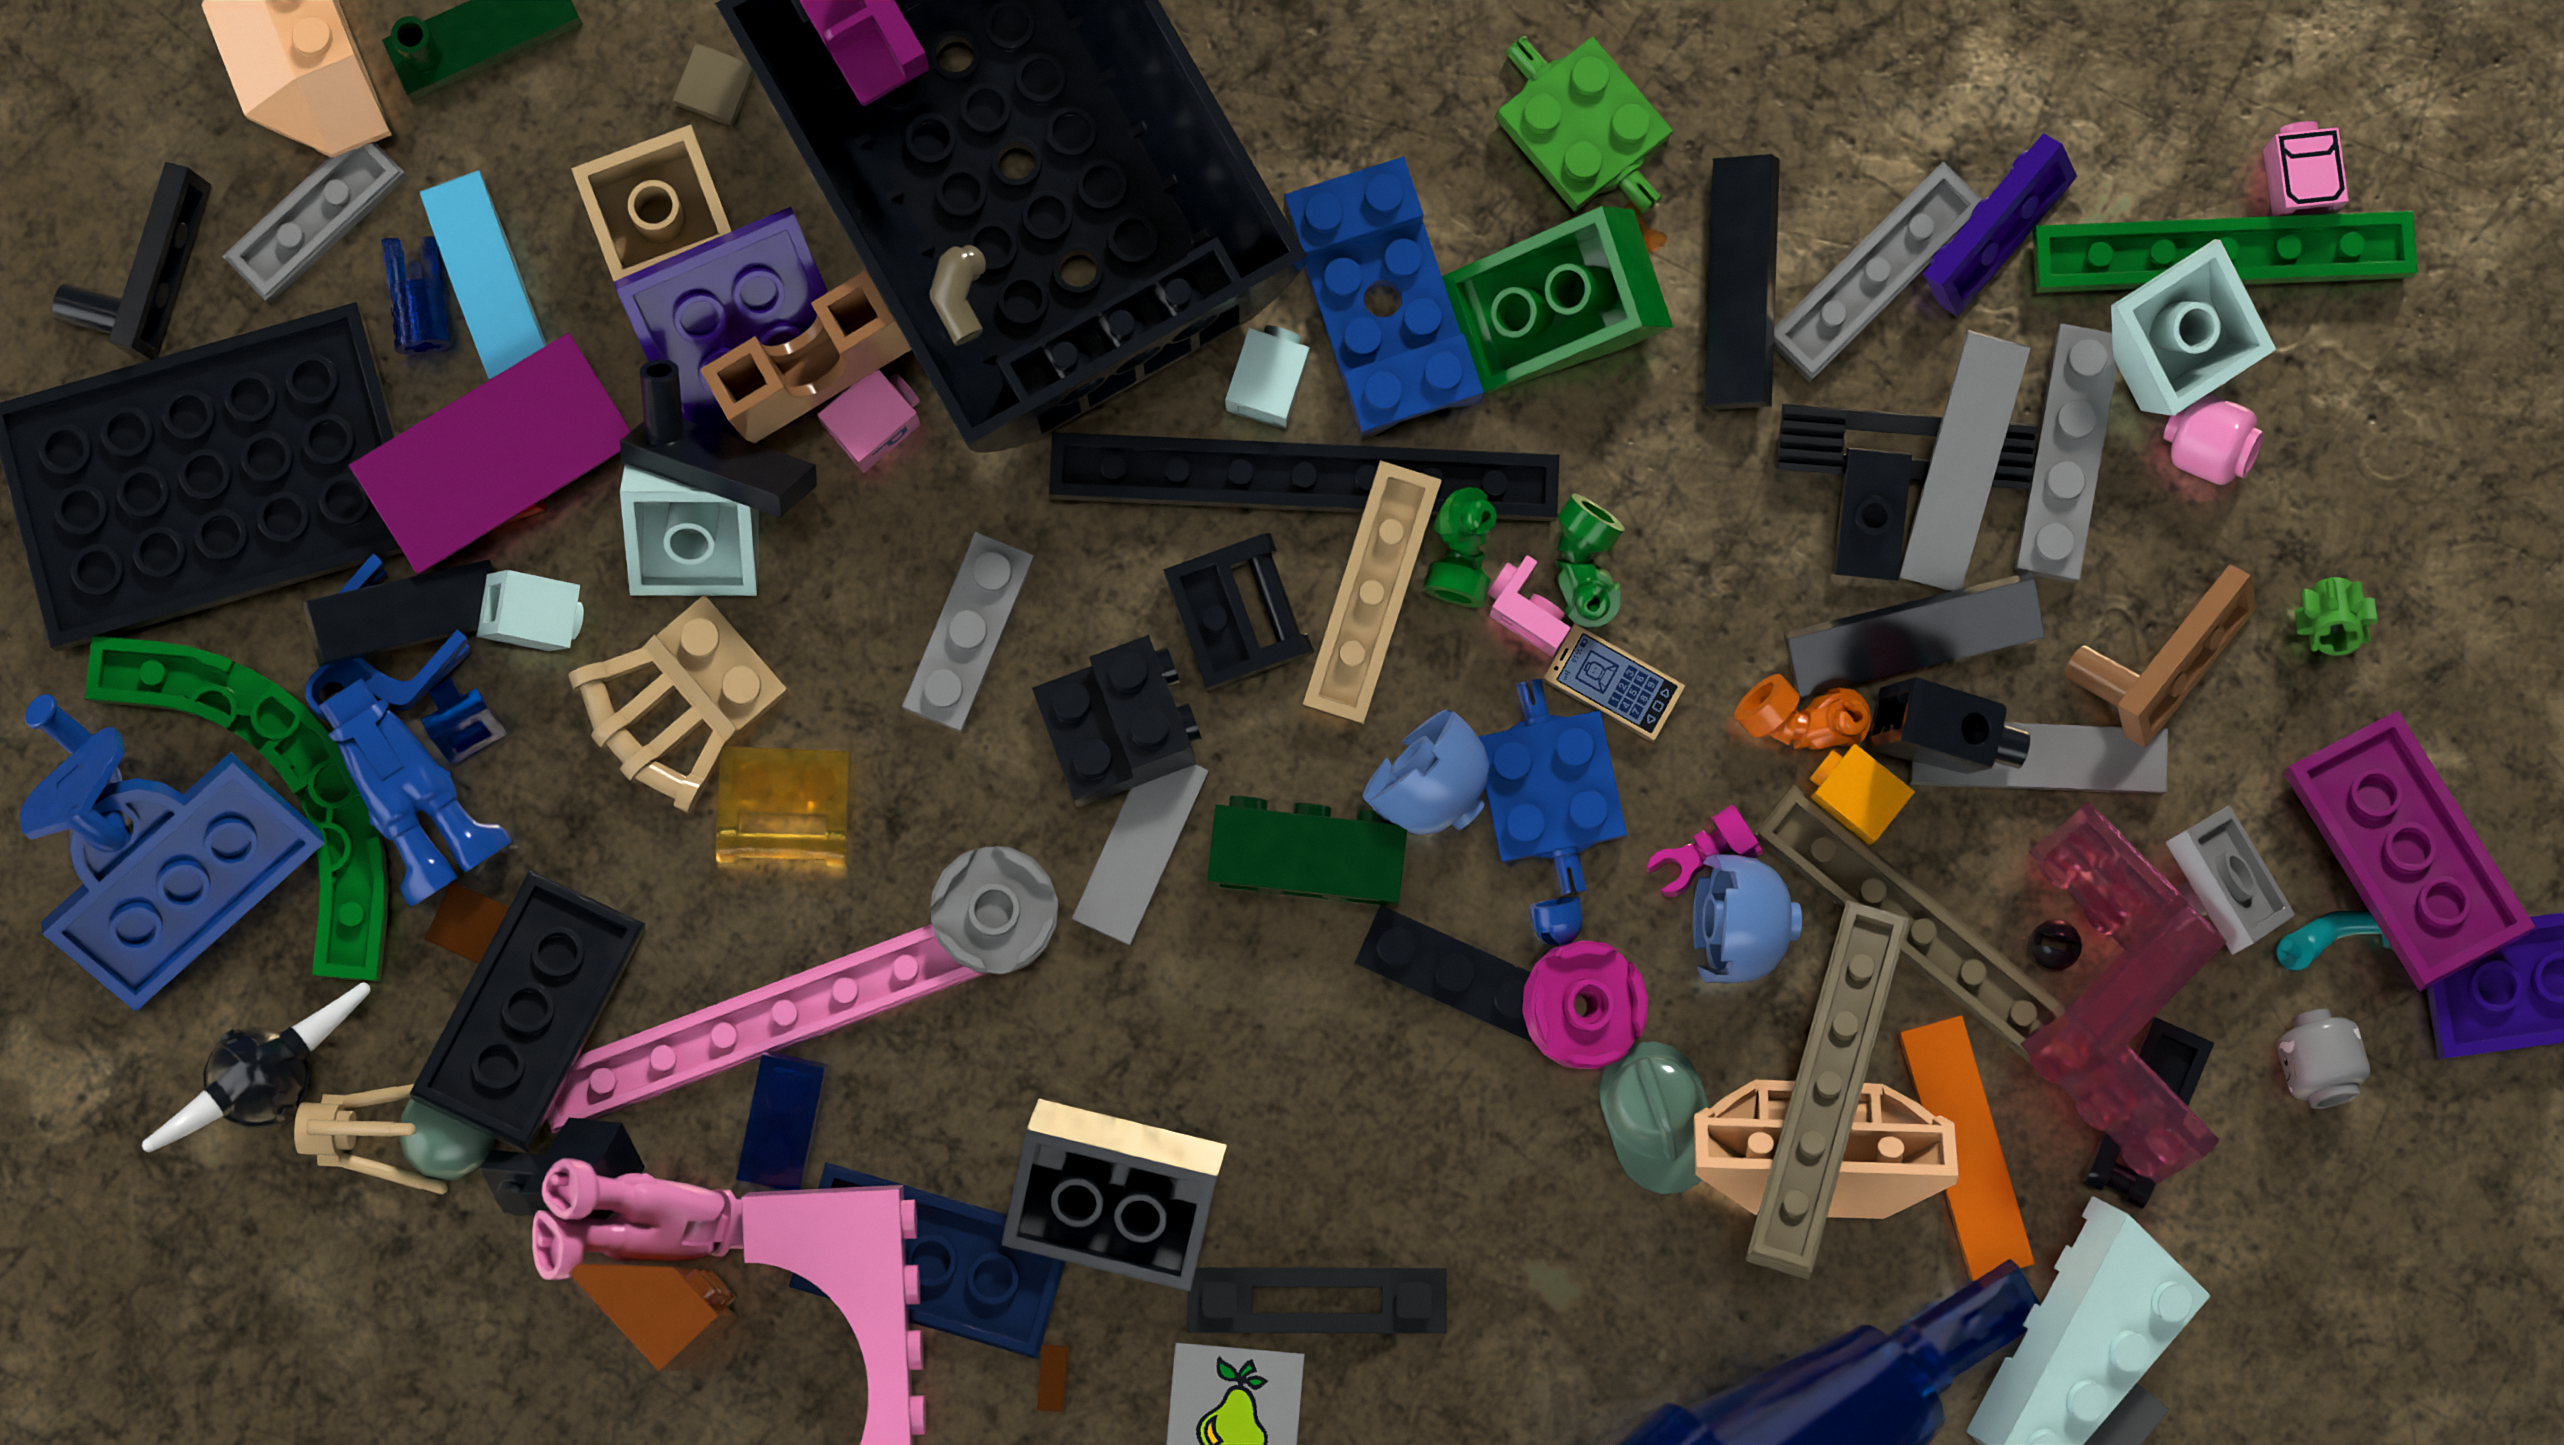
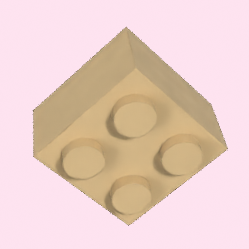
(651, 201)

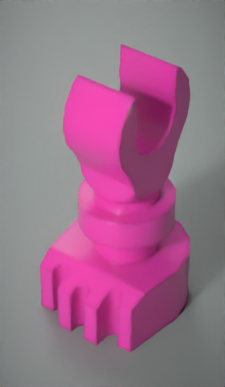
(1731, 835)

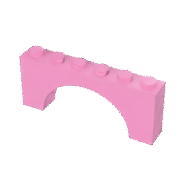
(857, 1255)

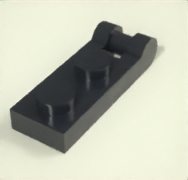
(2178, 1061)

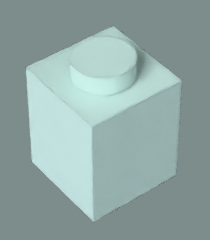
(1268, 376)
(530, 611)

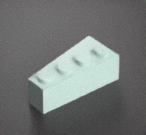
(2091, 1337)

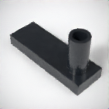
(142, 314)
(709, 457)

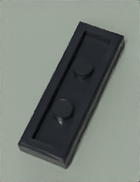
(396, 613)

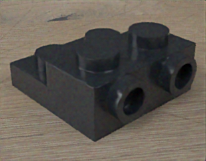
(1118, 721)

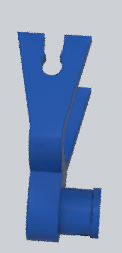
(398, 694)

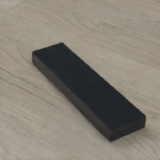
(1742, 282)
(1914, 634)

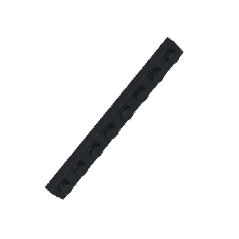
(1287, 473)

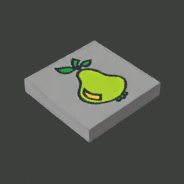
(1234, 1396)

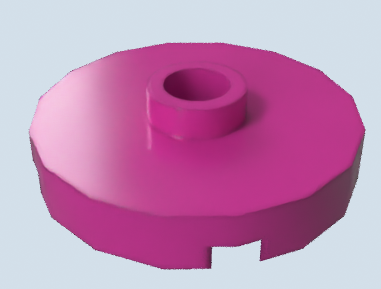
(1614, 1005)

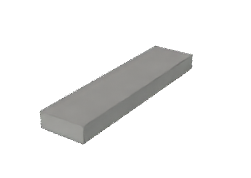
(1875, 272)
(1964, 461)
(2068, 761)

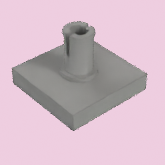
(2229, 880)

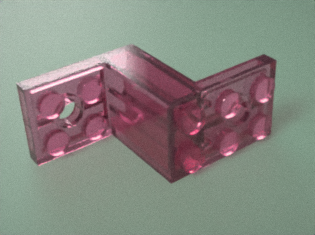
(2088, 1033)

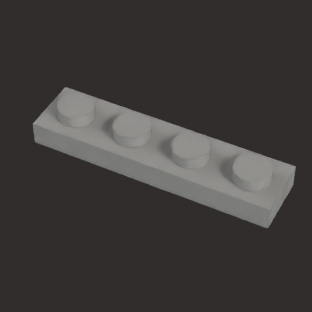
(2067, 454)

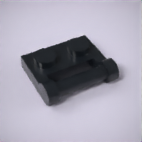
(1219, 621)

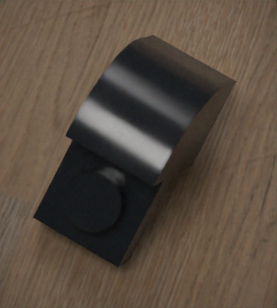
(519, 1176)

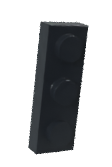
(1446, 971)

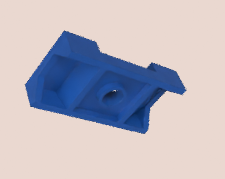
(1367, 235)

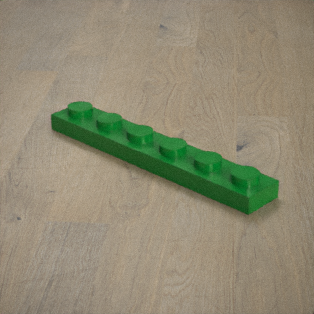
(2259, 248)

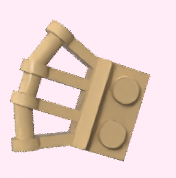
(710, 669)

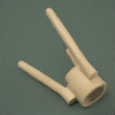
(328, 1129)

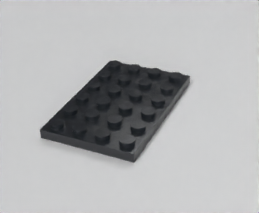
(198, 476)

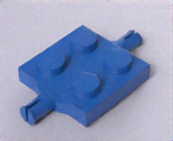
(1552, 787)

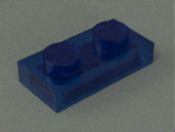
(781, 1121)
(1979, 1317)

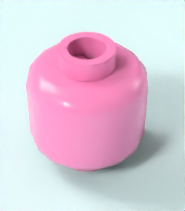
(2214, 439)

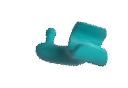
(2306, 944)

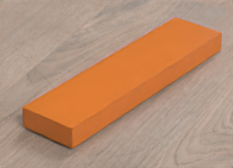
(1983, 1198)

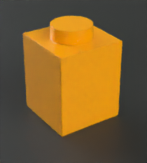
(1859, 792)

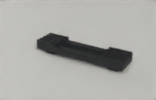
(1814, 441)
(1410, 1300)

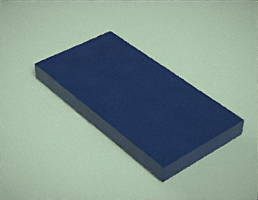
(966, 1275)

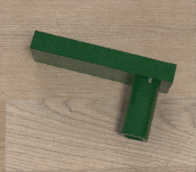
(471, 39)

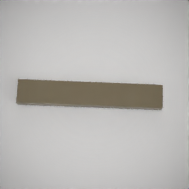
(1934, 938)
(1827, 1090)

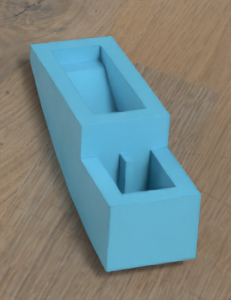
(483, 272)

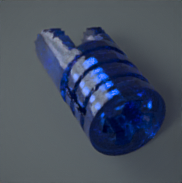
(416, 303)

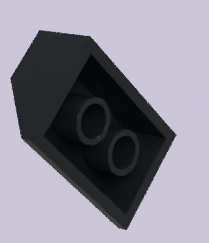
(1113, 1194)

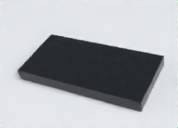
(528, 1011)

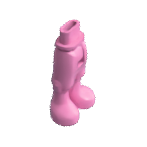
(651, 1223)

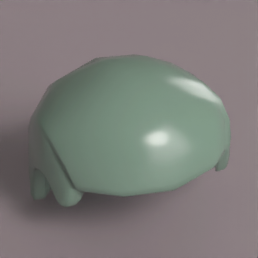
(441, 1144)

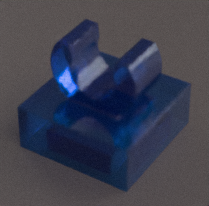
(461, 722)

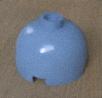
(1433, 778)
(1742, 919)

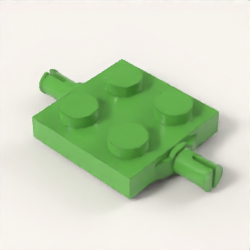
(1583, 124)

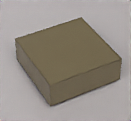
(713, 85)

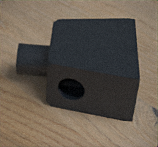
(1944, 728)

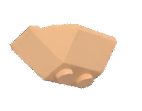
(298, 71)
(1890, 1160)

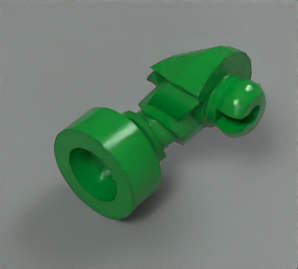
(1464, 526)
(1587, 588)

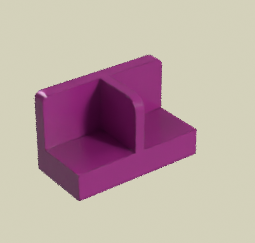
(868, 44)

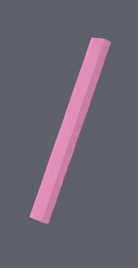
(755, 1023)

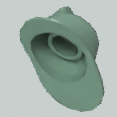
(1650, 1115)

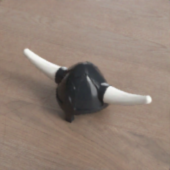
(257, 1074)

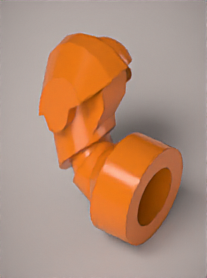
(1829, 720)

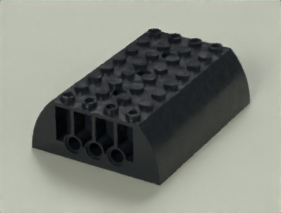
(1124, 172)

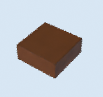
(466, 922)
(1053, 1378)

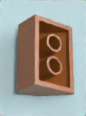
(661, 1309)

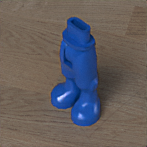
(399, 780)

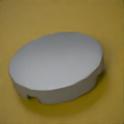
(994, 910)

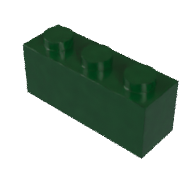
(1306, 853)

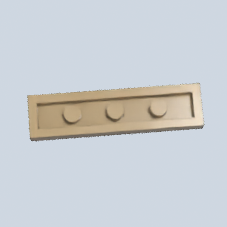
(1371, 591)

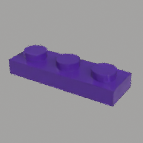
(2000, 224)

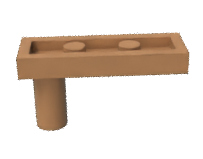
(2152, 698)

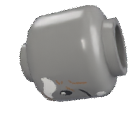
(2323, 1059)

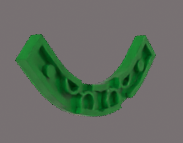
(299, 748)

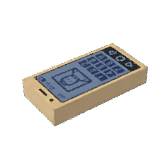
(1613, 683)

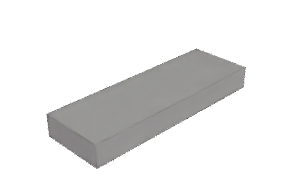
(313, 219)
(1138, 853)

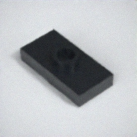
(1872, 513)

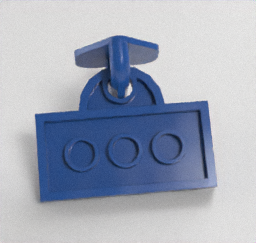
(170, 876)

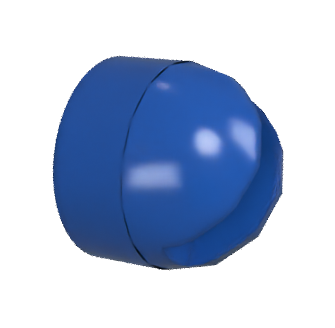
(1557, 920)

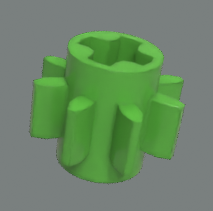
(2336, 616)

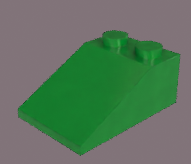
(1558, 298)

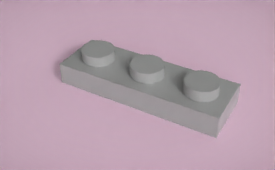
(968, 632)

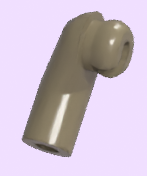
(950, 290)

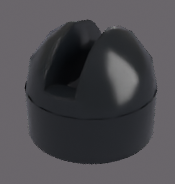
(2052, 958)

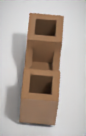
(776, 384)

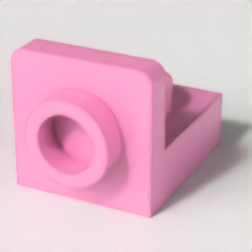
(1532, 619)

